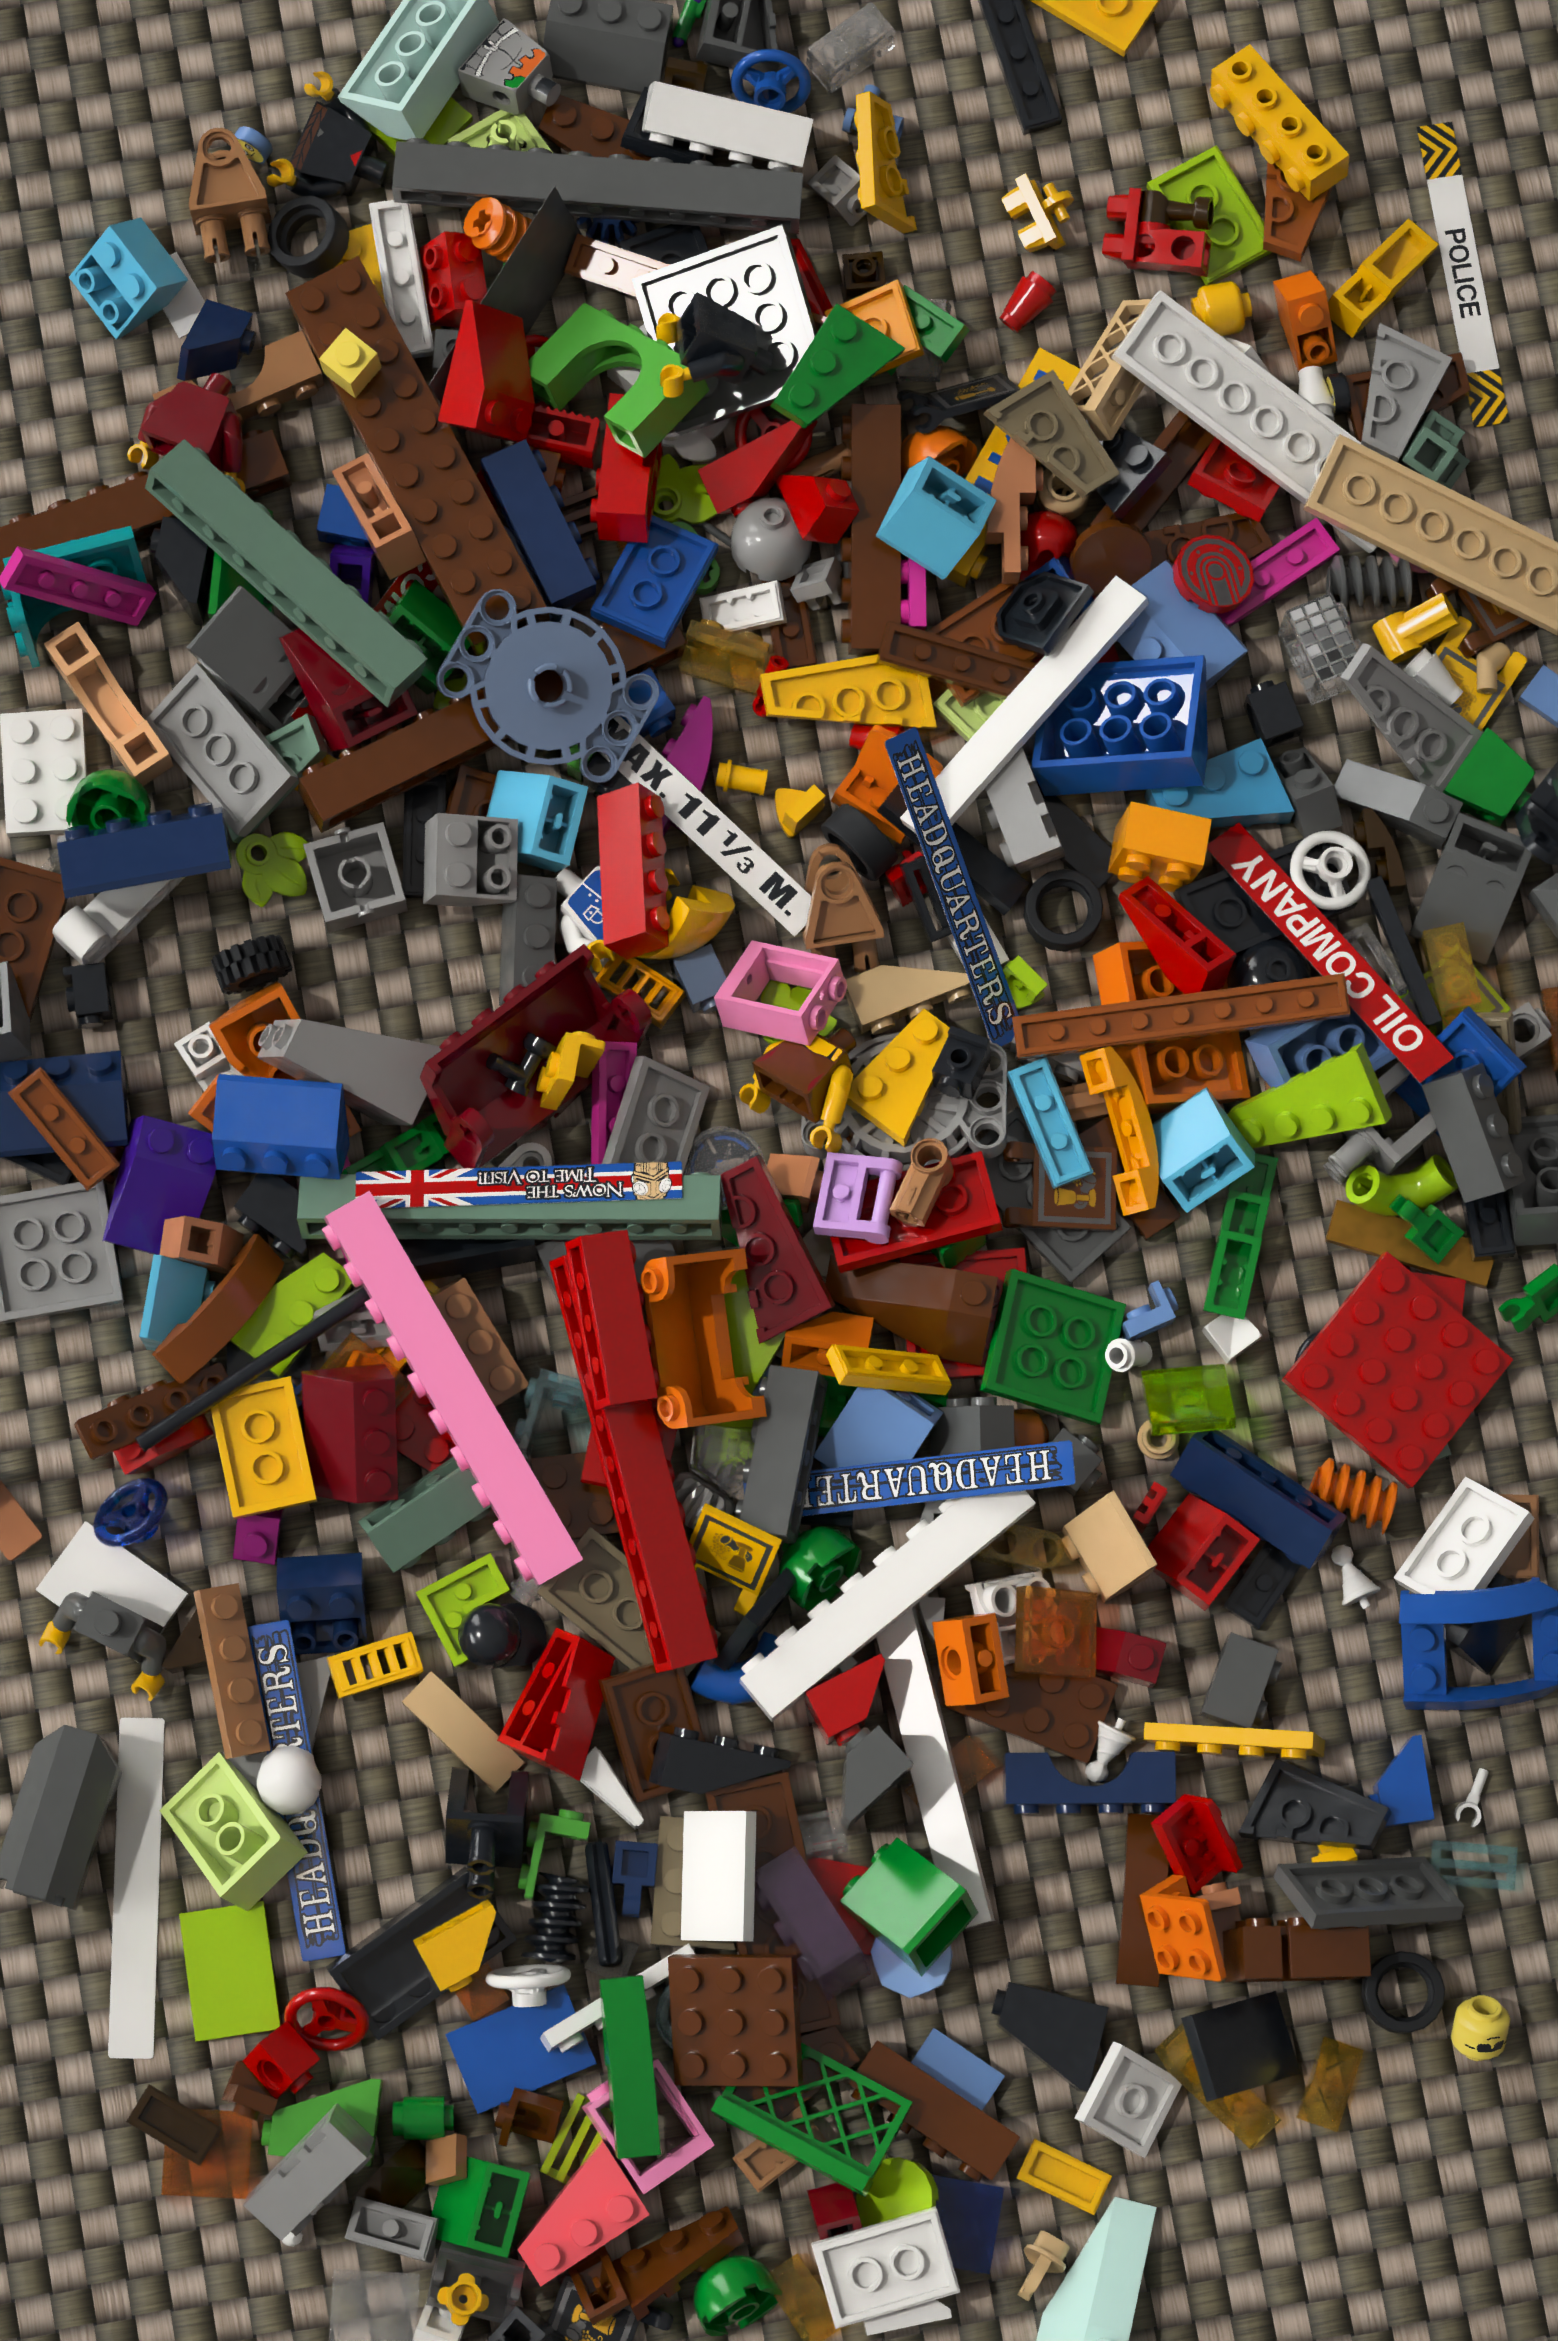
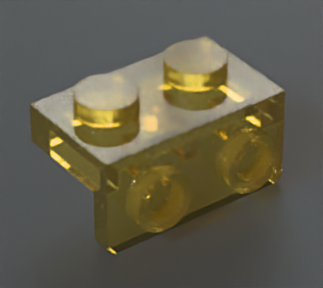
(724, 656)

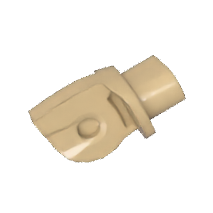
(1046, 2256)

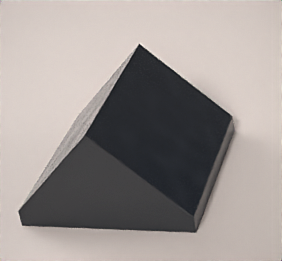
(1484, 1641)

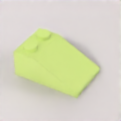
(232, 1833)

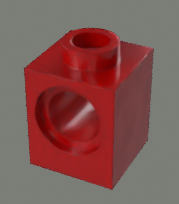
(282, 2061)

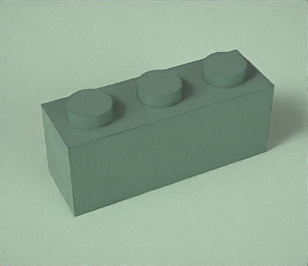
(423, 1515)

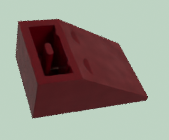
(338, 701)

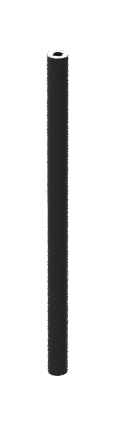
(252, 1370)

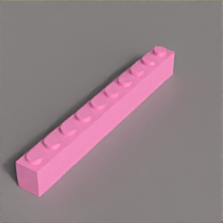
(452, 1388)

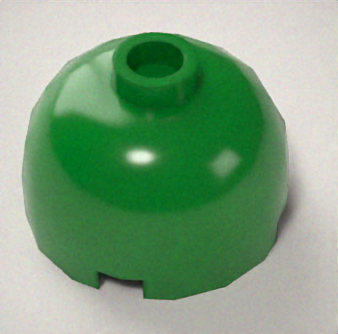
(106, 797)
(818, 1563)
(732, 2292)

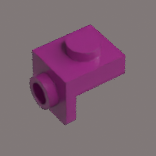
(258, 1537)

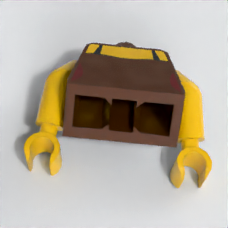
(808, 1081)

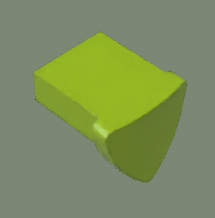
(1024, 983)

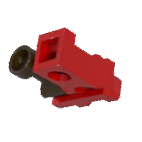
(1147, 234)

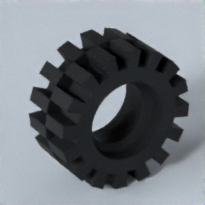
(251, 964)

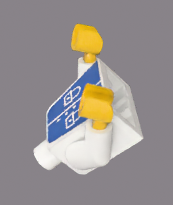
(582, 913)

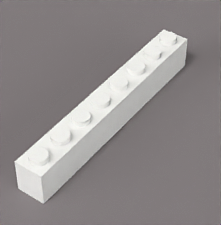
(879, 1598)

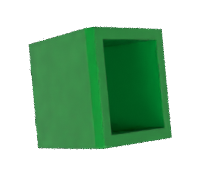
(909, 1905)

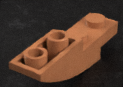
(1013, 485)

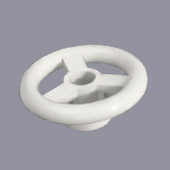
(1341, 859)
(528, 1982)

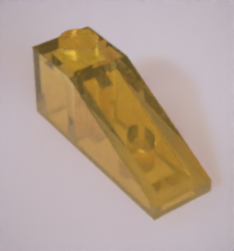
(1241, 2112)

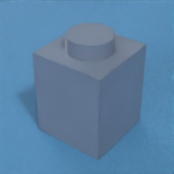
(700, 978)

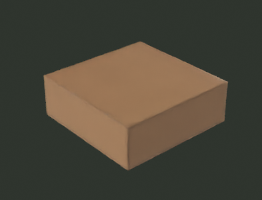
(446, 2159)

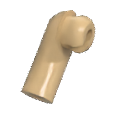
(1489, 662)

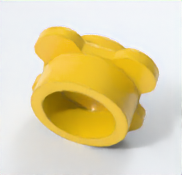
(475, 2299)

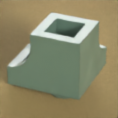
(1435, 450)

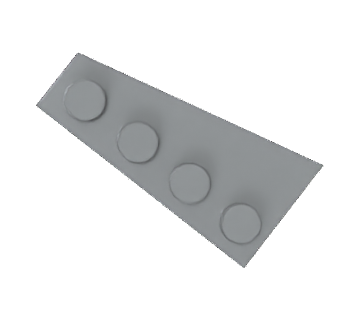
(1412, 719)

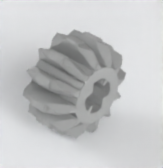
(694, 1493)

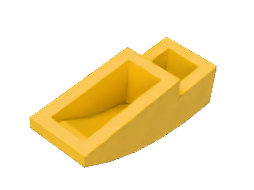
(1380, 277)

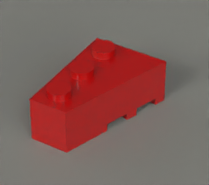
(625, 489)
(559, 1705)

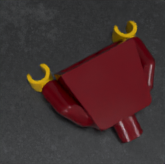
(200, 417)

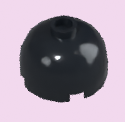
(1268, 963)

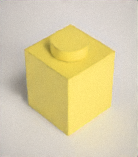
(350, 363)

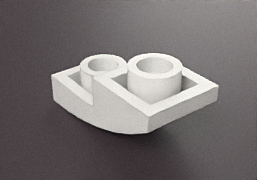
(204, 1056)

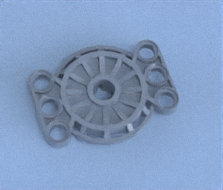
(508, 685)

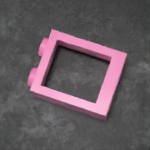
(768, 962)
(674, 2159)

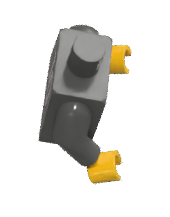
(114, 1628)

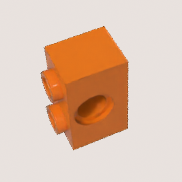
(970, 1659)

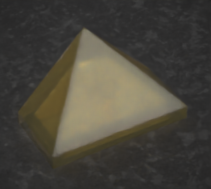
(1329, 2084)

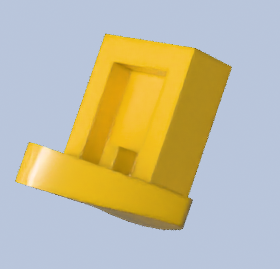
(797, 808)

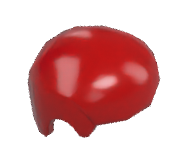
(1048, 532)

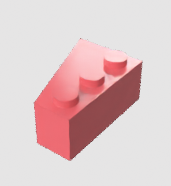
(583, 2217)

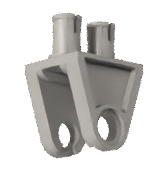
(1367, 1144)

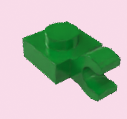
(1430, 1230)
(1539, 1302)

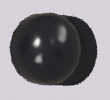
(502, 1635)

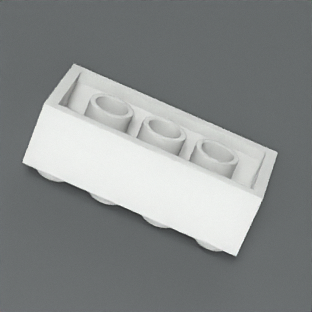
(725, 125)

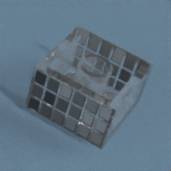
(1319, 646)

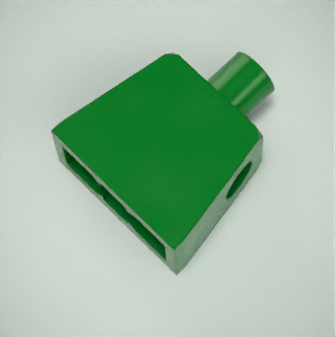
(1491, 780)

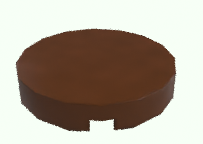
(1110, 551)

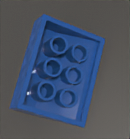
(1127, 729)

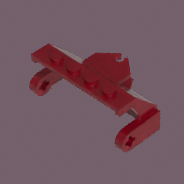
(474, 1103)

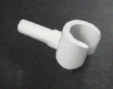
(1474, 1797)

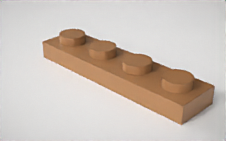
(232, 1671)

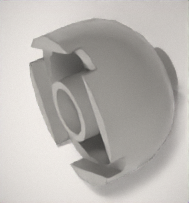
(768, 541)

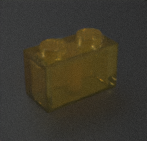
(1451, 969)

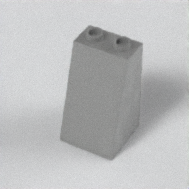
(376, 1070)

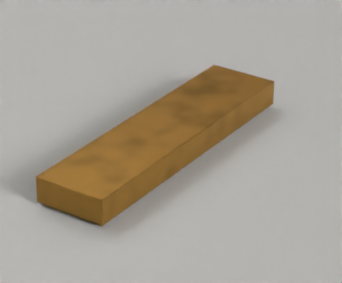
(1377, 1234)

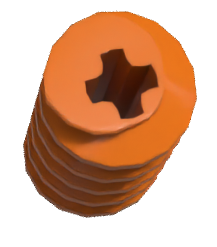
(495, 227)
(1355, 1493)

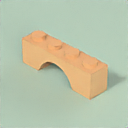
(107, 704)

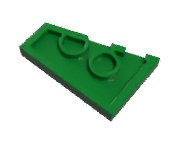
(834, 365)

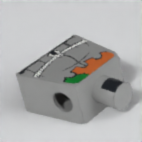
(509, 71)

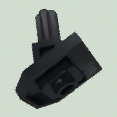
(1041, 611)

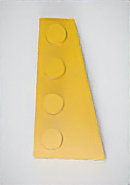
(850, 693)

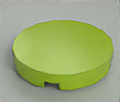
(897, 2190)

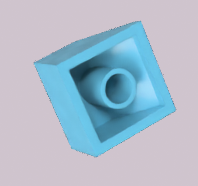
(172, 1297)

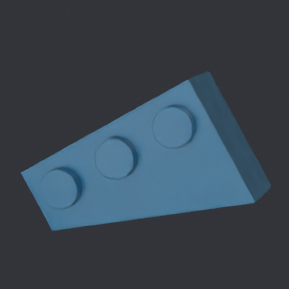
(1236, 789)

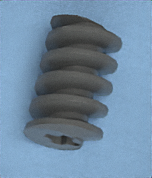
(1370, 580)

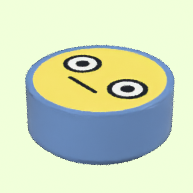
(254, 144)

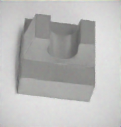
(816, 581)

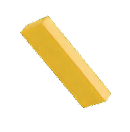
(888, 1369)

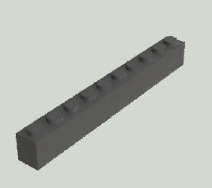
(599, 185)

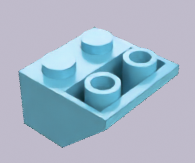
(127, 276)
(935, 517)
(546, 815)
(1200, 1150)

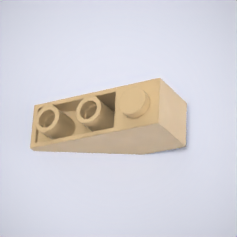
(895, 992)

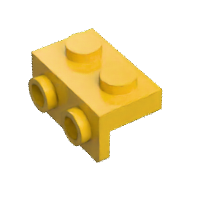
(573, 1057)

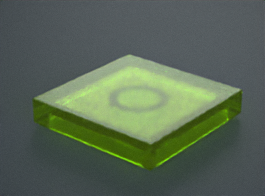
(1188, 1399)

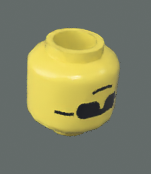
(1480, 2028)

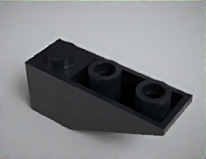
(703, 1766)

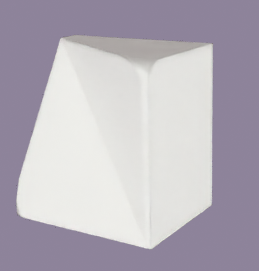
(1231, 1336)

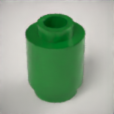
(422, 2117)

